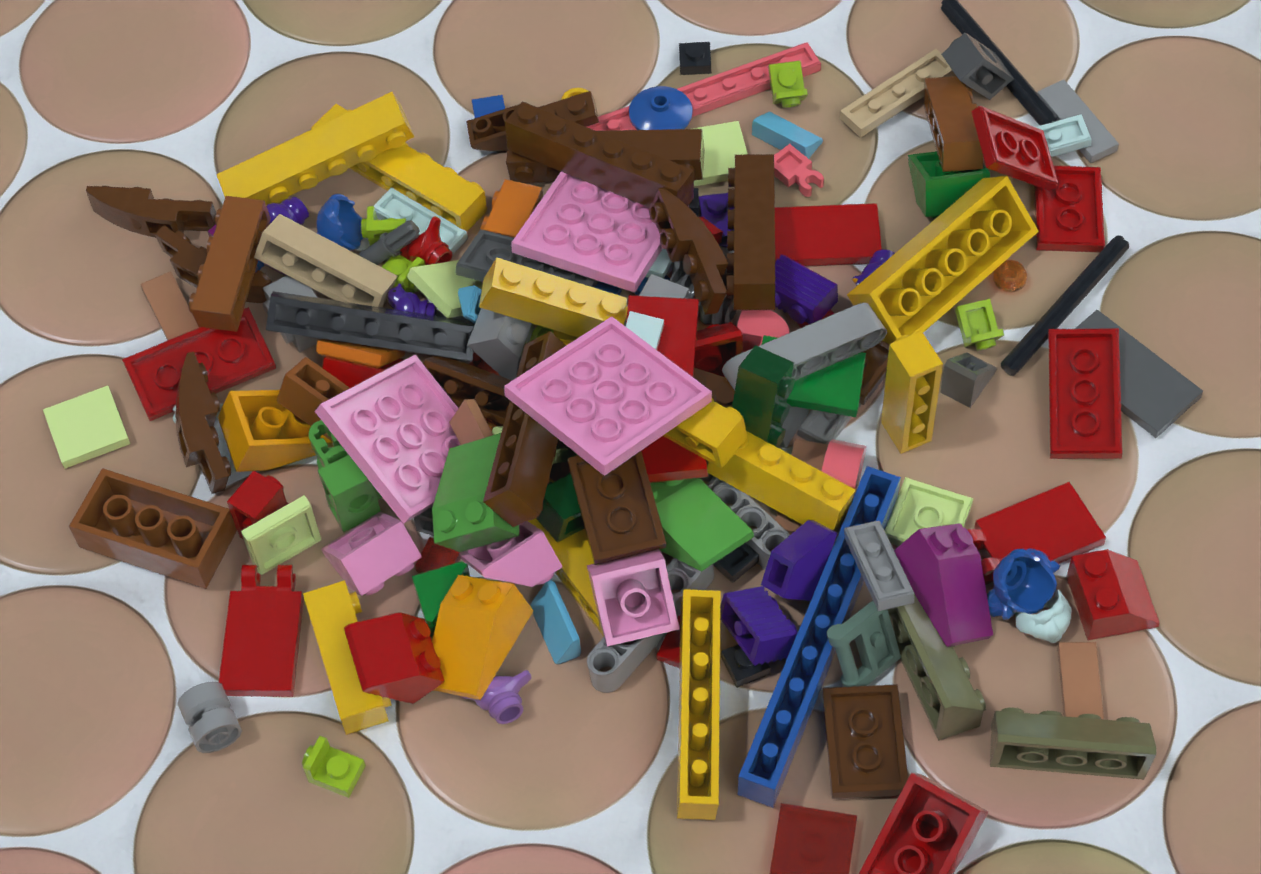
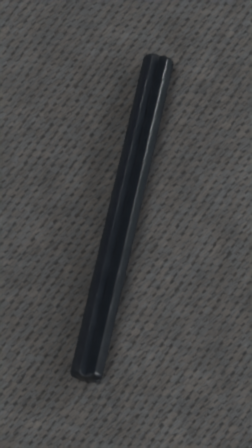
(1019, 85)
(1064, 305)

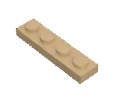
(894, 94)

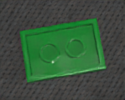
(830, 389)

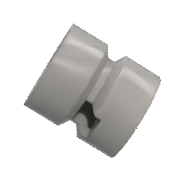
(209, 717)

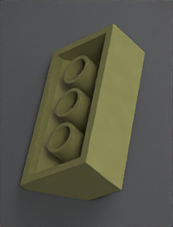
(936, 673)
(1071, 744)

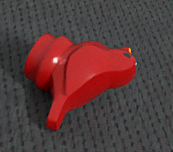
(428, 246)

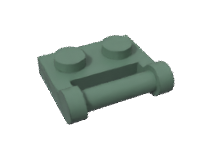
(874, 643)

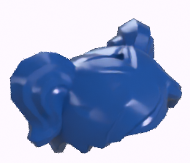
(340, 222)
(1022, 583)

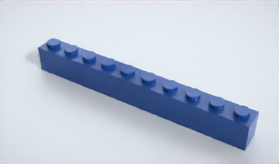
(811, 651)

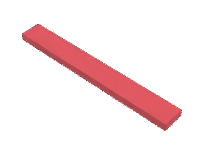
(725, 86)

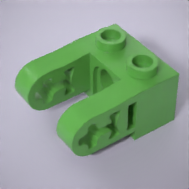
(346, 487)

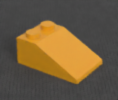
(263, 432)
(476, 632)

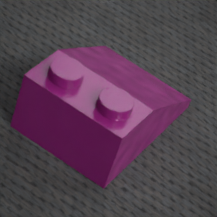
(948, 582)

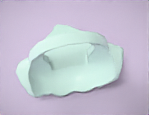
(1047, 624)

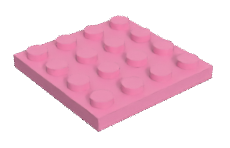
(590, 234)
(608, 395)
(396, 433)

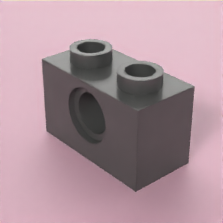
(977, 66)

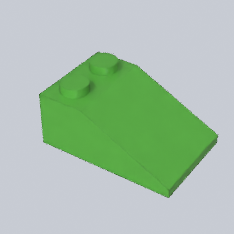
(458, 510)
(697, 522)

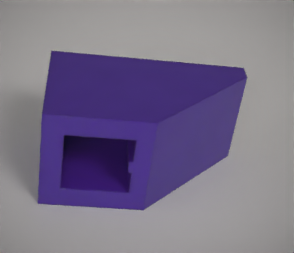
(799, 561)

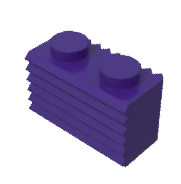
(802, 291)
(758, 624)

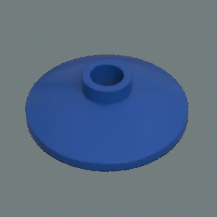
(660, 109)

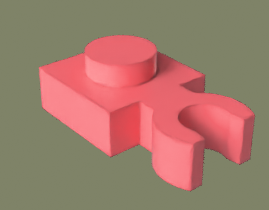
(794, 167)

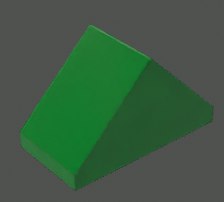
(432, 588)

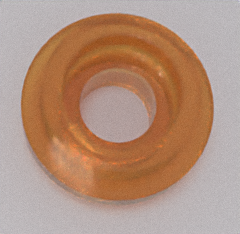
(1012, 269)

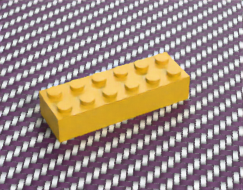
(947, 258)

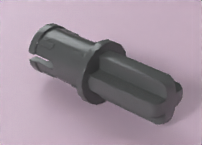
(391, 243)

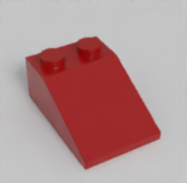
(925, 831)

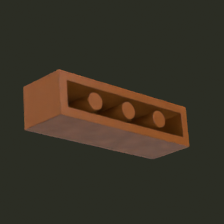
(952, 126)
(229, 264)
(306, 388)

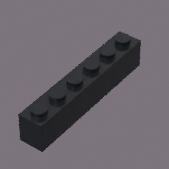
(369, 325)

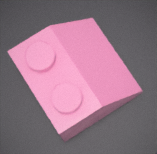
(372, 553)
(516, 560)
(633, 597)

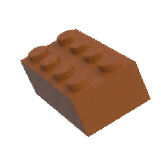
(153, 528)

